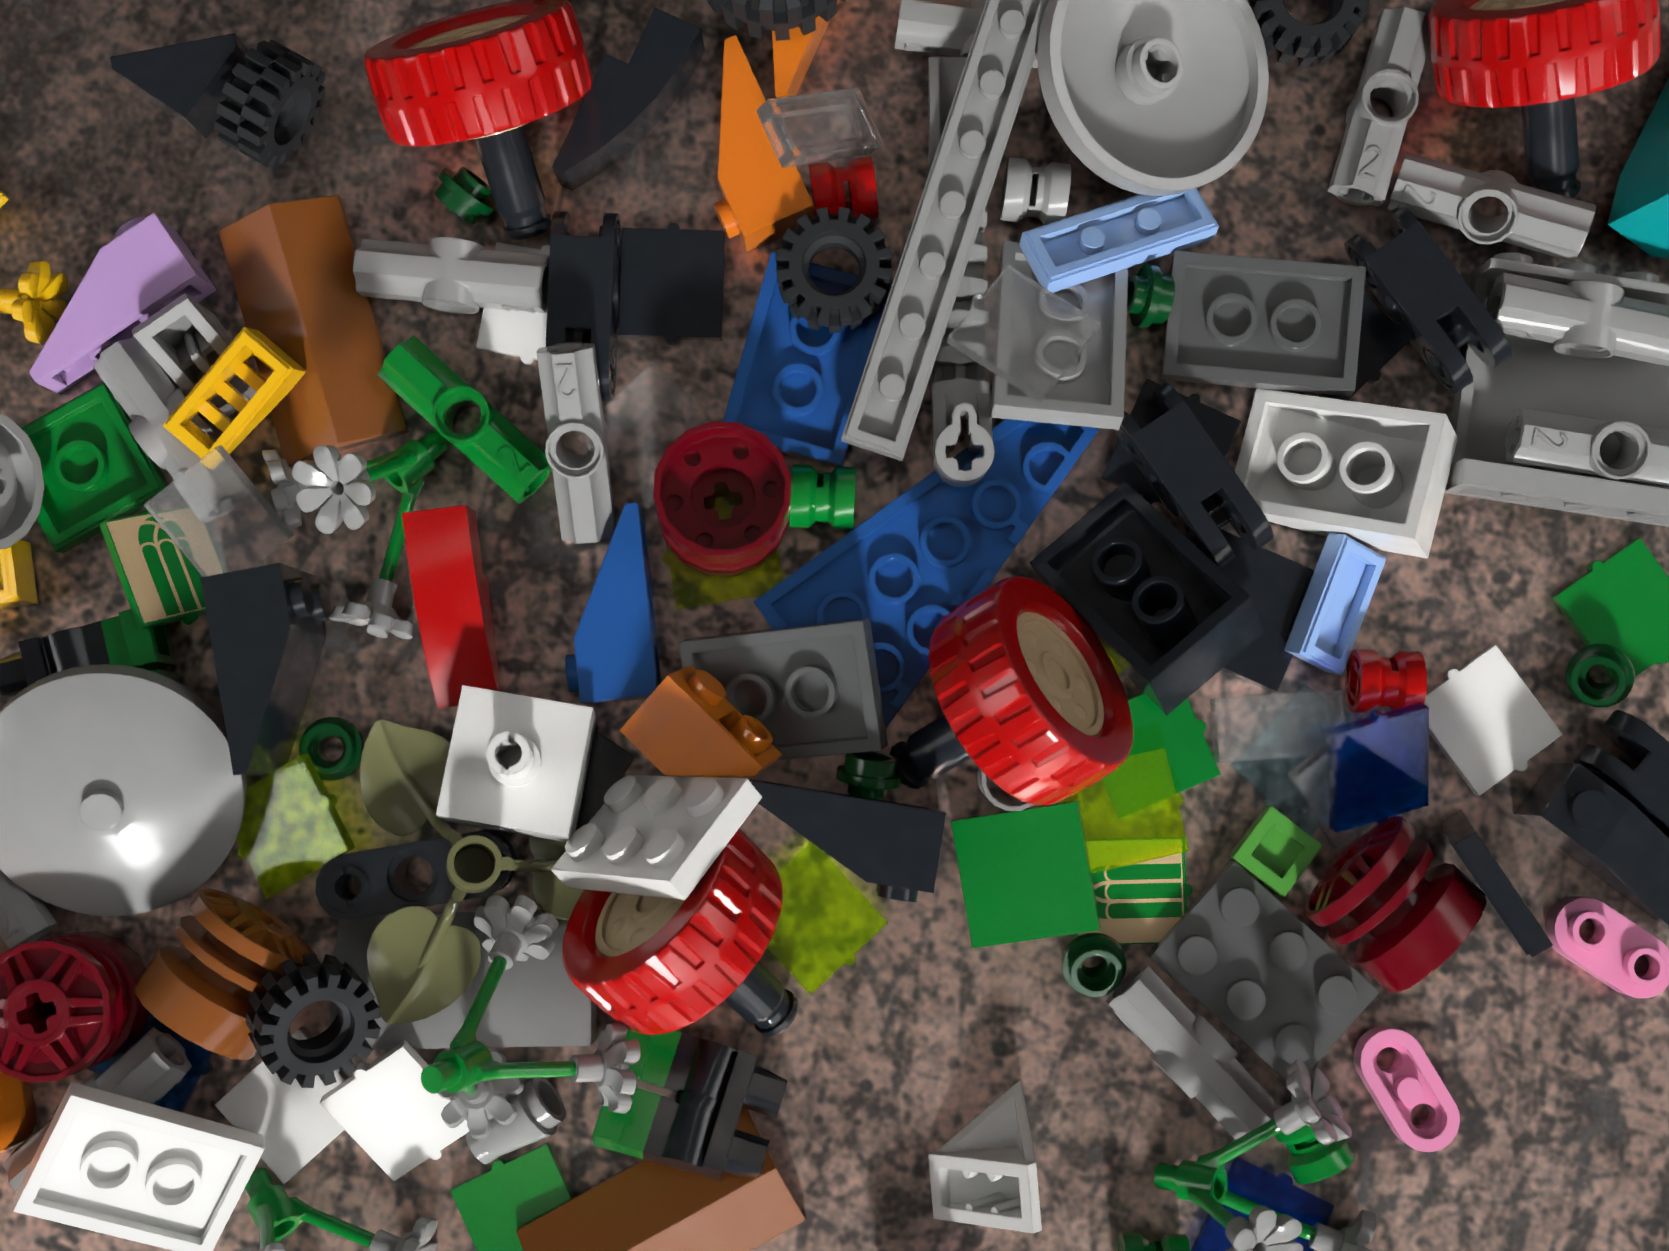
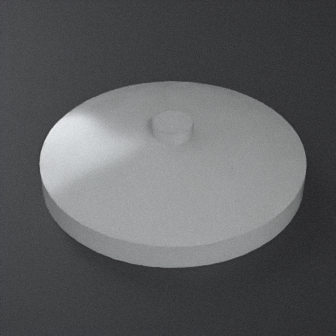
(1154, 87)
(114, 790)

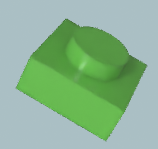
(1275, 850)

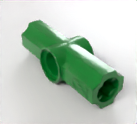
(440, 394)

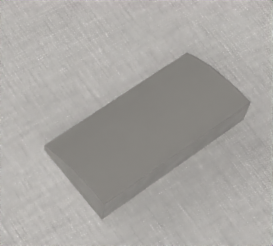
(529, 1008)

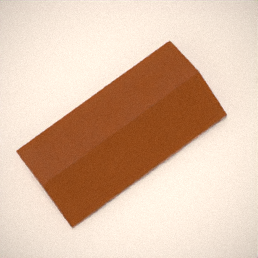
(301, 293)
(670, 1210)

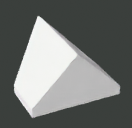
(989, 1170)

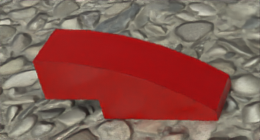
(451, 601)

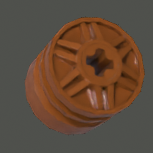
(209, 984)

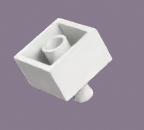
(517, 764)

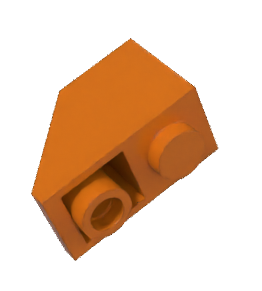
(697, 732)

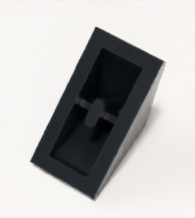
(184, 77)

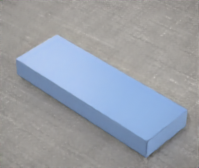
(1116, 237)

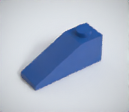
(618, 632)

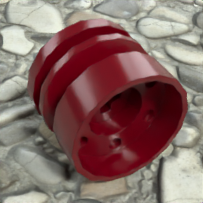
(715, 463)
(1400, 909)
(94, 998)

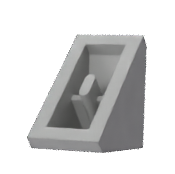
(186, 343)

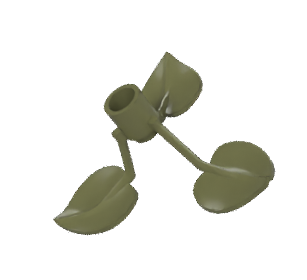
(413, 956)

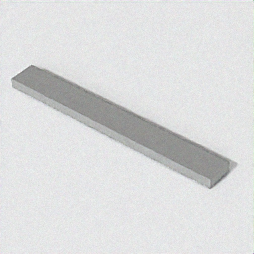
(945, 227)

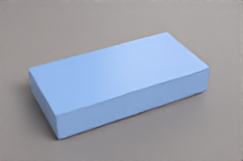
(1335, 603)

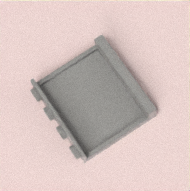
(1562, 384)

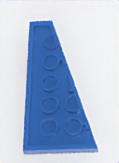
(929, 552)

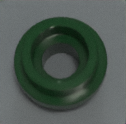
(464, 194)
(1150, 296)
(1596, 693)
(315, 739)
(869, 774)
(1096, 980)

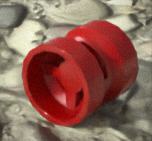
(829, 192)
(1384, 680)

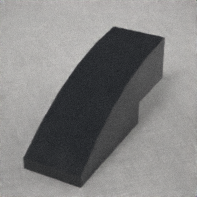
(629, 98)

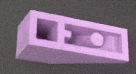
(122, 288)

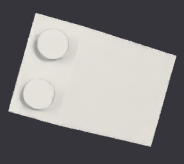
(1348, 468)

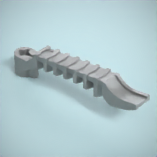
(958, 380)

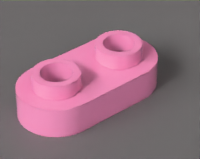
(1612, 949)
(1404, 1085)

